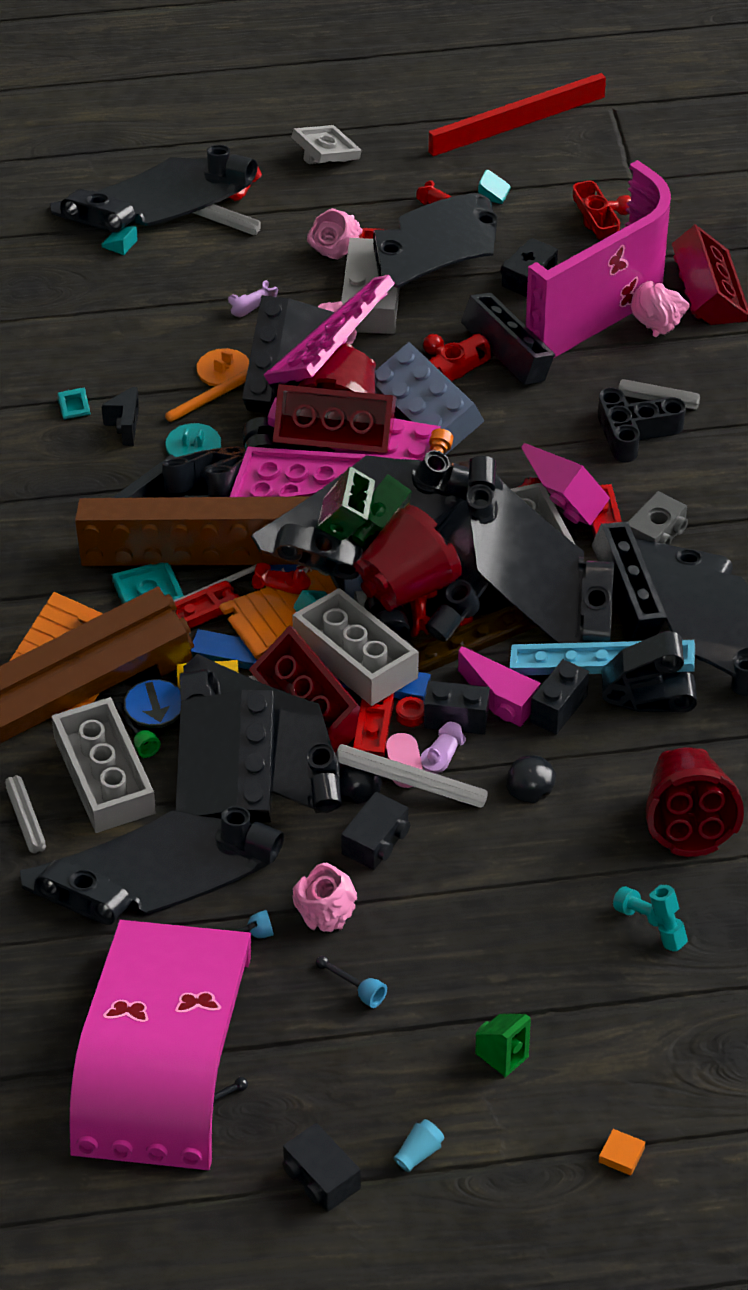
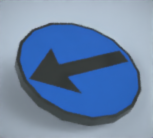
(153, 703)

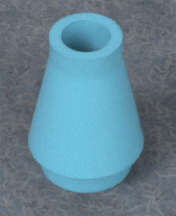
(419, 1145)

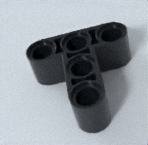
(628, 423)

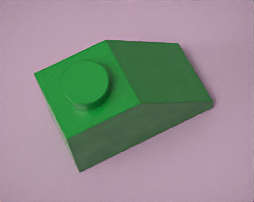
(504, 1042)

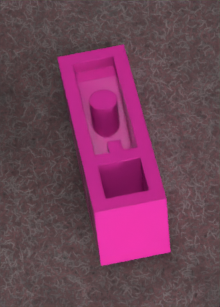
(509, 690)

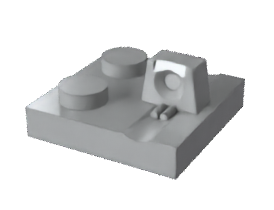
(325, 144)

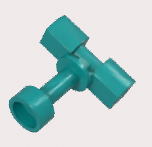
(658, 913)

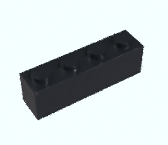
(508, 338)
(632, 584)

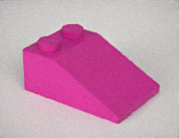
(568, 484)

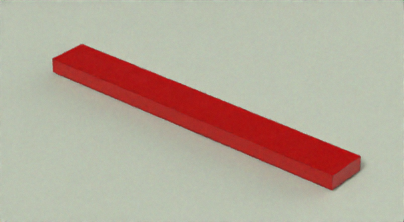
(516, 114)

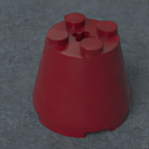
(346, 371)
(407, 560)
(692, 803)

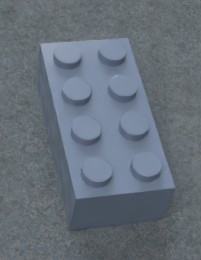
(426, 394)

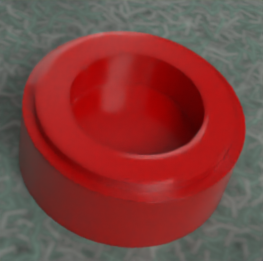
(410, 711)

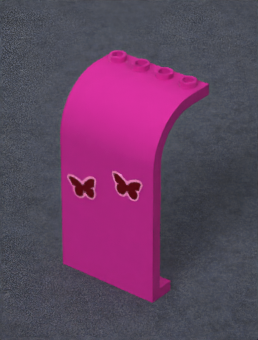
(599, 282)
(156, 1044)

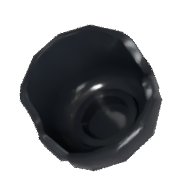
(530, 778)
(358, 784)

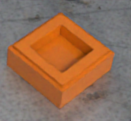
(622, 1152)

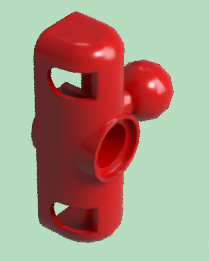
(597, 211)
(456, 358)

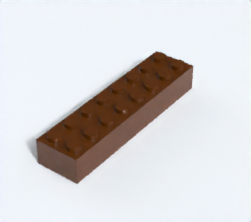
(176, 530)

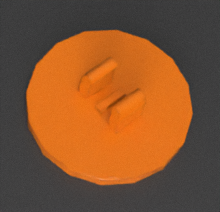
(221, 365)

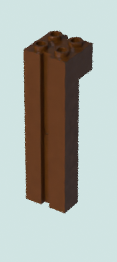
(92, 660)

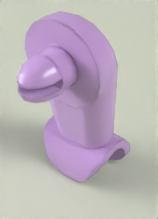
(246, 303)
(439, 754)

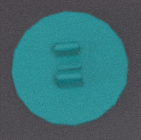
(191, 439)

